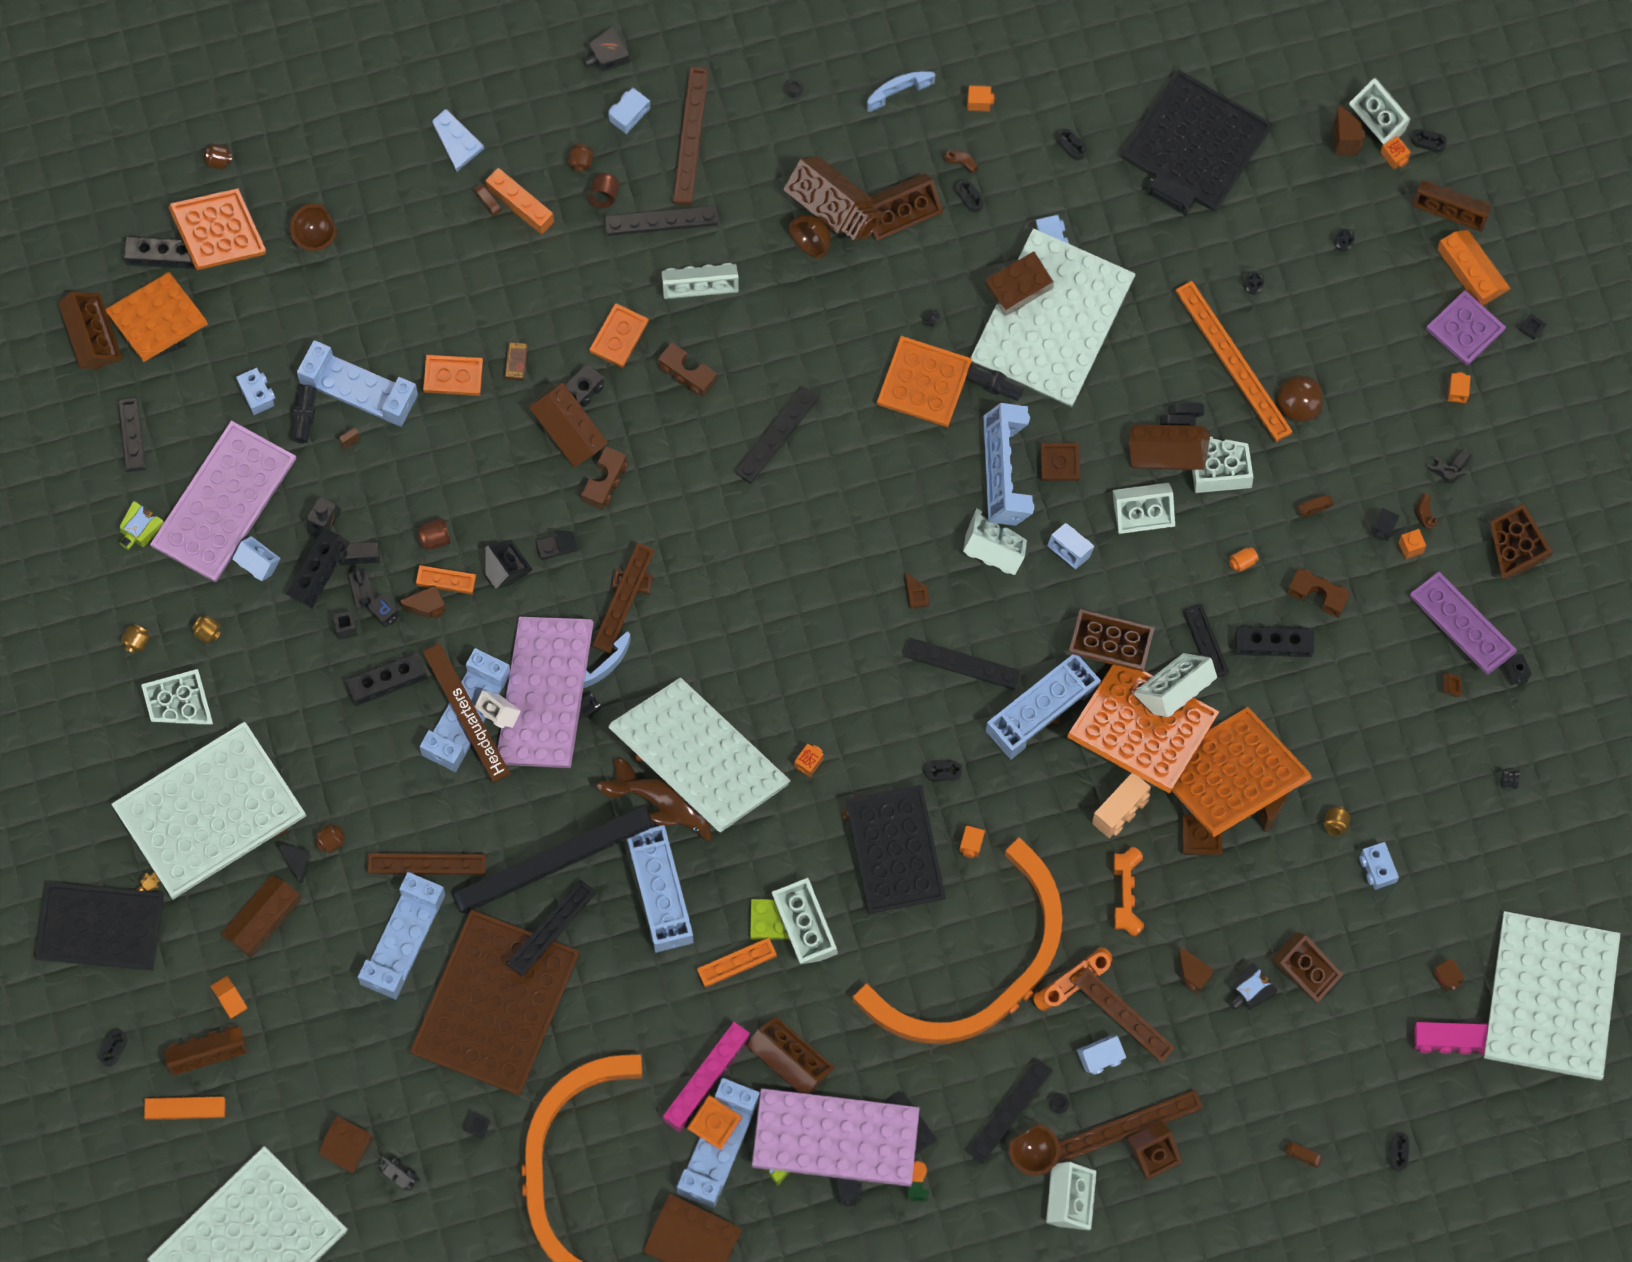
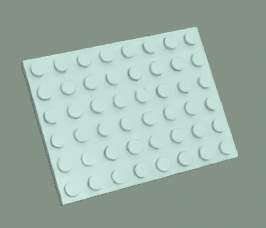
(1060, 333)
(699, 754)
(208, 810)
(1552, 996)
(256, 1218)

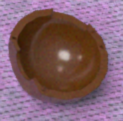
(313, 227)
(811, 235)
(1300, 398)
(1035, 1150)

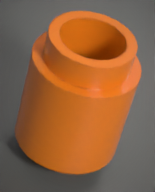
(1243, 559)

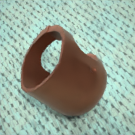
(606, 183)
(433, 534)

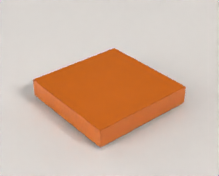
(715, 1123)

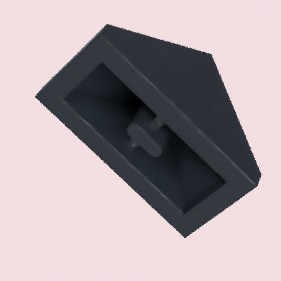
(297, 860)

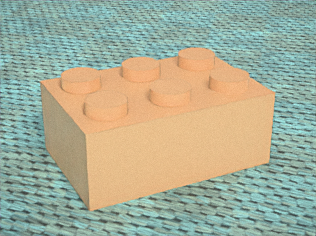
(1121, 806)

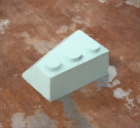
(1226, 467)
(994, 545)
(177, 699)

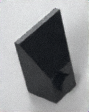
(505, 564)

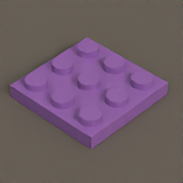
(1466, 328)

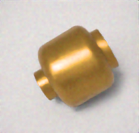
(206, 629)
(135, 638)
(1336, 821)

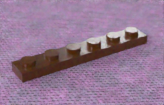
(623, 598)
(427, 864)
(1124, 1015)

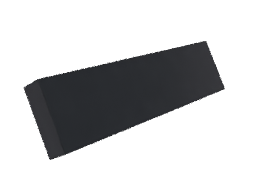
(132, 435)
(1205, 638)

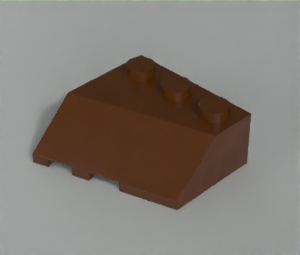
(1518, 542)

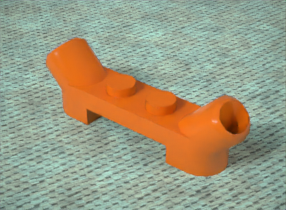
(1124, 917)
(1064, 986)

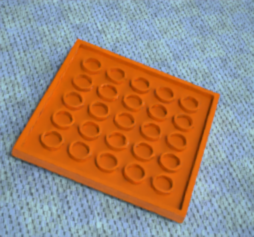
(1136, 739)
(1237, 772)

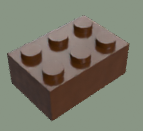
(1019, 283)

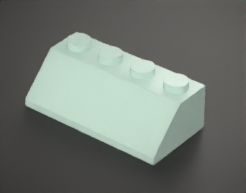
(700, 281)
(1176, 684)
(805, 922)

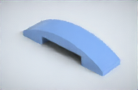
(919, 79)
(621, 647)

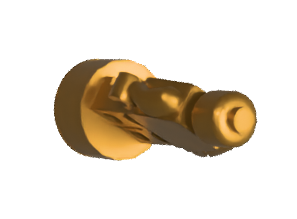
(149, 882)

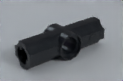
(995, 382)
(304, 414)

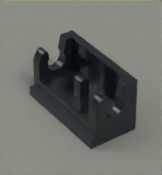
(361, 553)

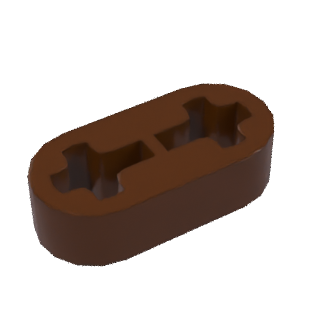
(487, 200)
(1315, 505)
(1303, 1154)

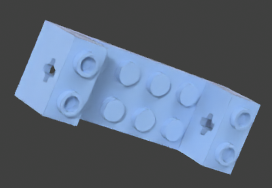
(356, 385)
(999, 425)
(1042, 704)
(449, 740)
(660, 889)
(402, 936)
(709, 1165)

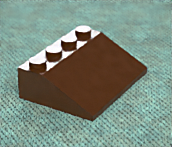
(1111, 640)
(691, 1234)

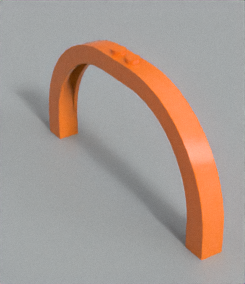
(940, 1033)
(579, 1079)

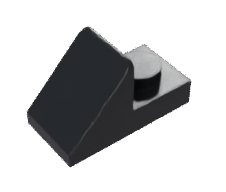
(558, 545)

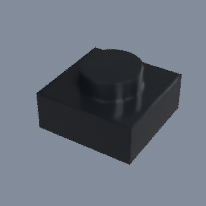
(1532, 326)
(477, 1125)

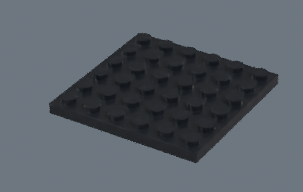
(1197, 139)

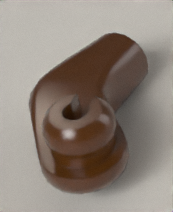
(961, 158)
(1424, 513)

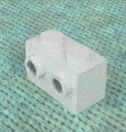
(497, 709)

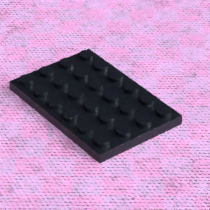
(895, 849)
(100, 926)

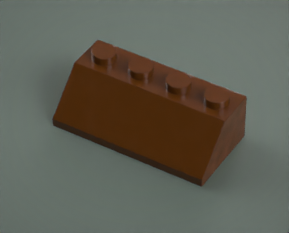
(906, 205)
(1452, 205)
(89, 330)
(568, 424)
(1169, 447)
(261, 916)
(205, 1051)
(790, 1056)

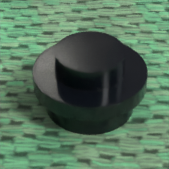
(794, 88)
(932, 317)
(1059, 1103)

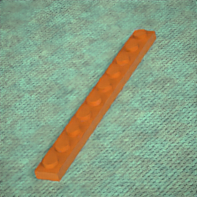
(1233, 361)

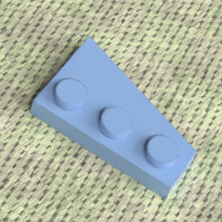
(458, 141)

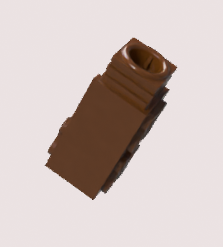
(833, 198)

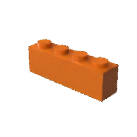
(520, 201)

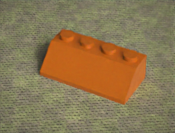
(1472, 266)

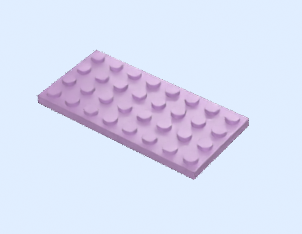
(223, 501)
(548, 690)
(836, 1137)

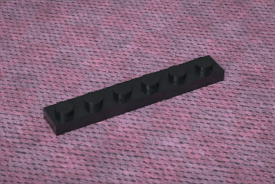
(661, 220)
(776, 435)
(962, 663)
(551, 928)
(1009, 1111)

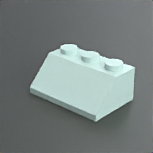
(1380, 112)
(1144, 508)
(1071, 1196)

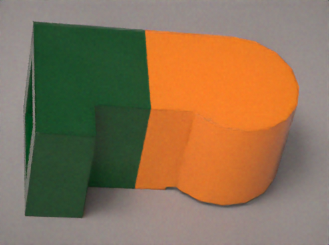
(916, 1190)

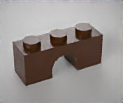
(698, 380)
(599, 493)
(1306, 583)

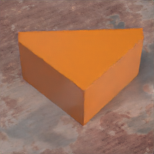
(229, 997)

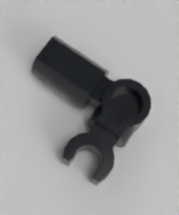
(1449, 473)

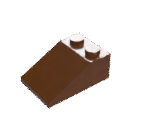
(1306, 966)

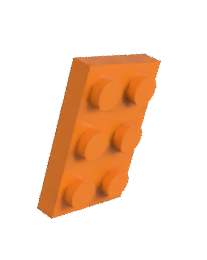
(619, 335)
(453, 375)

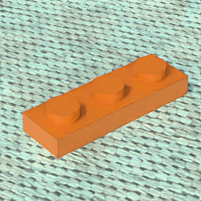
(446, 579)

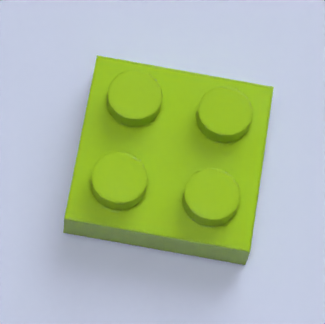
(767, 921)

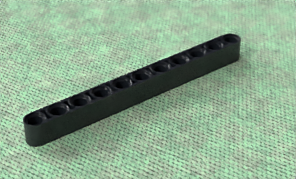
(553, 860)

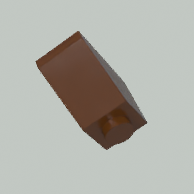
(425, 603)
(1194, 971)

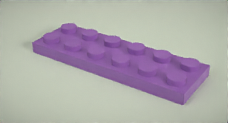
(1463, 623)

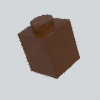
(1449, 975)

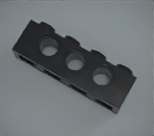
(153, 258)
(585, 377)
(318, 568)
(1265, 647)
(381, 688)

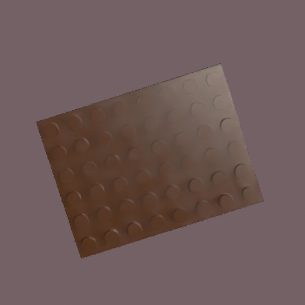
(487, 1015)

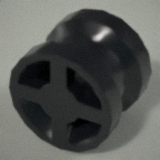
(1347, 236)
(1258, 282)
(1510, 778)

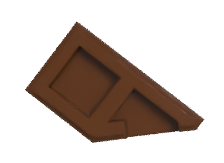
(917, 593)

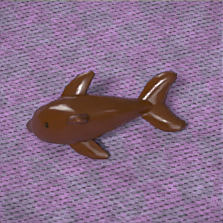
(672, 805)

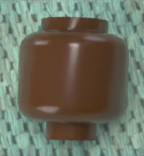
(217, 156)
(580, 157)
(330, 838)

